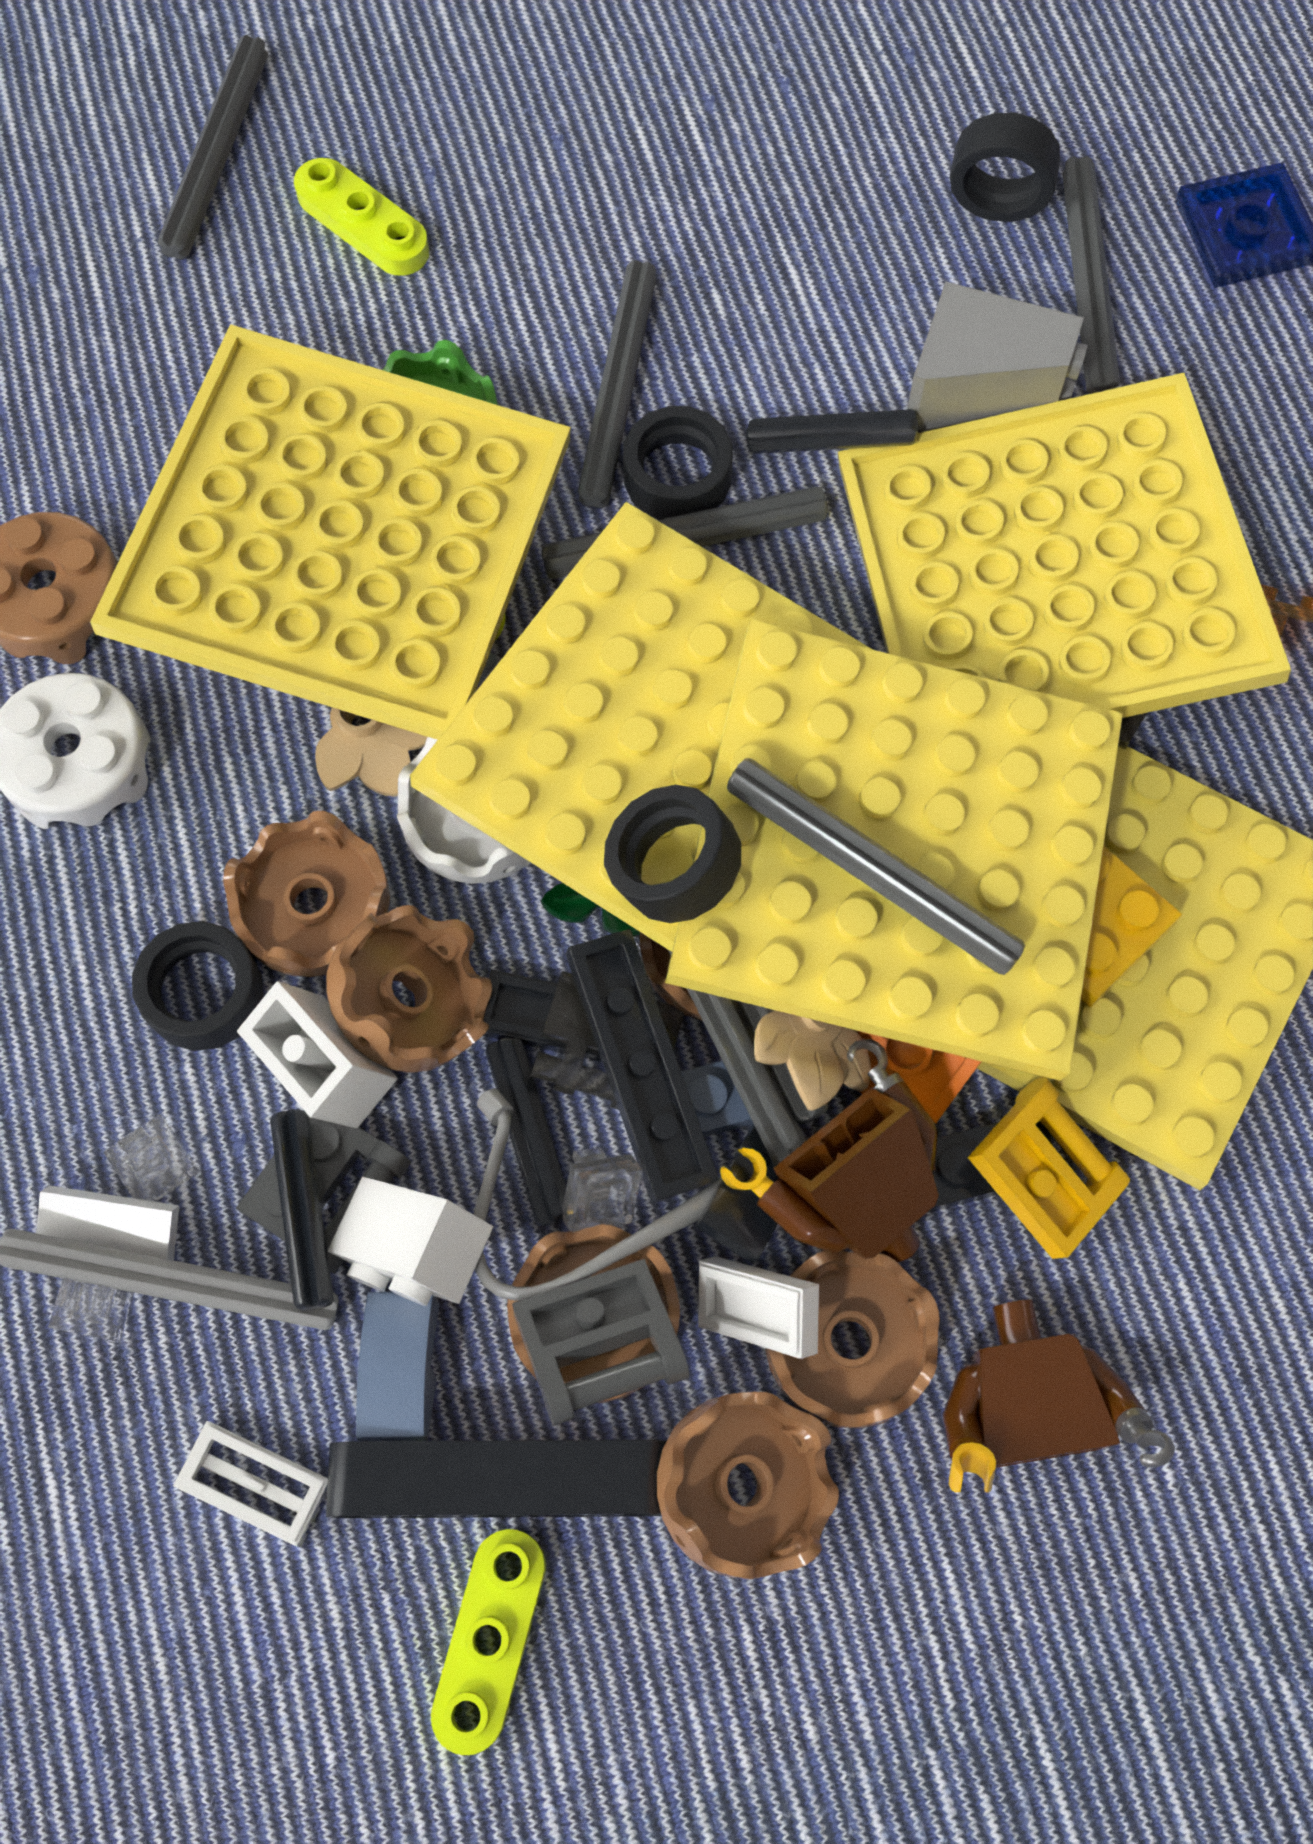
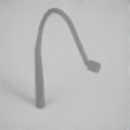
(499, 1113)

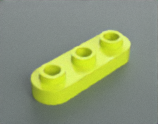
(331, 196)
(482, 1677)

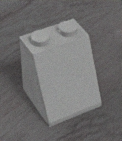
(993, 358)

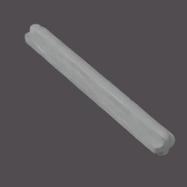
(158, 1278)

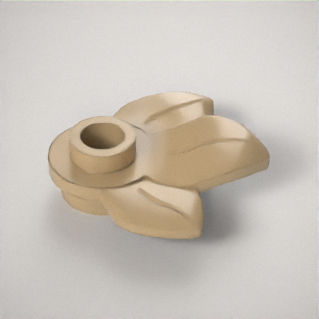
(365, 751)
(813, 1055)

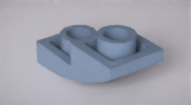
(395, 1369)

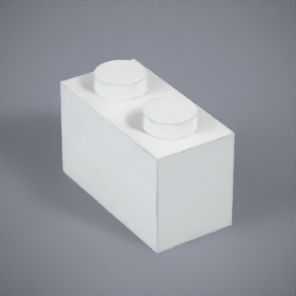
(313, 1058)
(411, 1240)

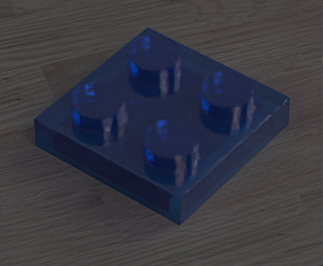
(1247, 224)

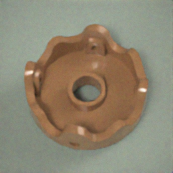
(55, 617)
(281, 866)
(431, 963)
(562, 1253)
(901, 1352)
(792, 1494)

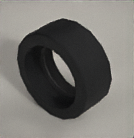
(1011, 137)
(677, 426)
(642, 826)
(175, 945)

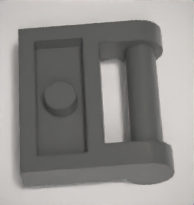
(335, 1152)
(592, 1320)

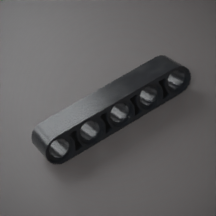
(493, 1479)

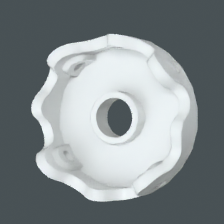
(92, 779)
(447, 841)

